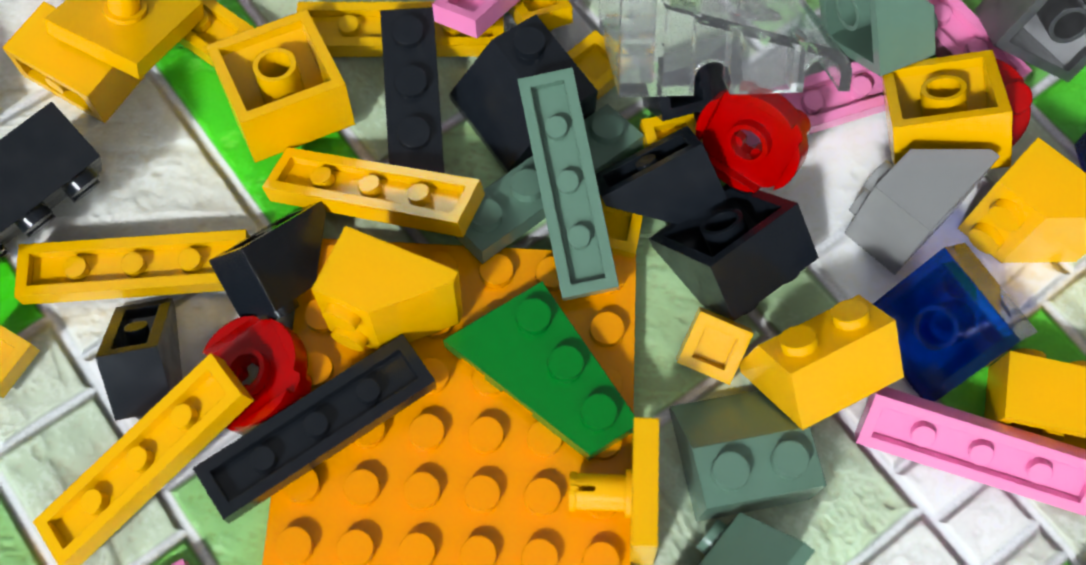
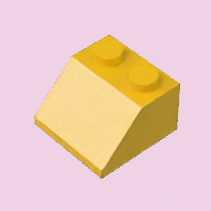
(281, 85)
(949, 106)
(1033, 211)
(382, 291)
(827, 361)

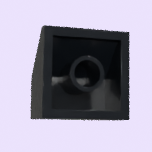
(491, 94)
(738, 250)

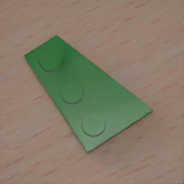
(548, 369)

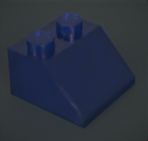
(952, 321)

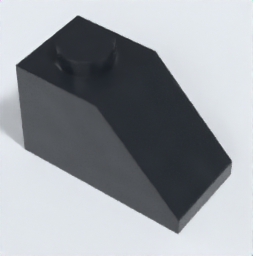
(664, 181)
(273, 264)
(140, 357)

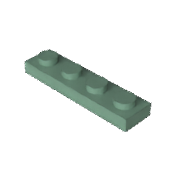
(568, 184)
(515, 201)

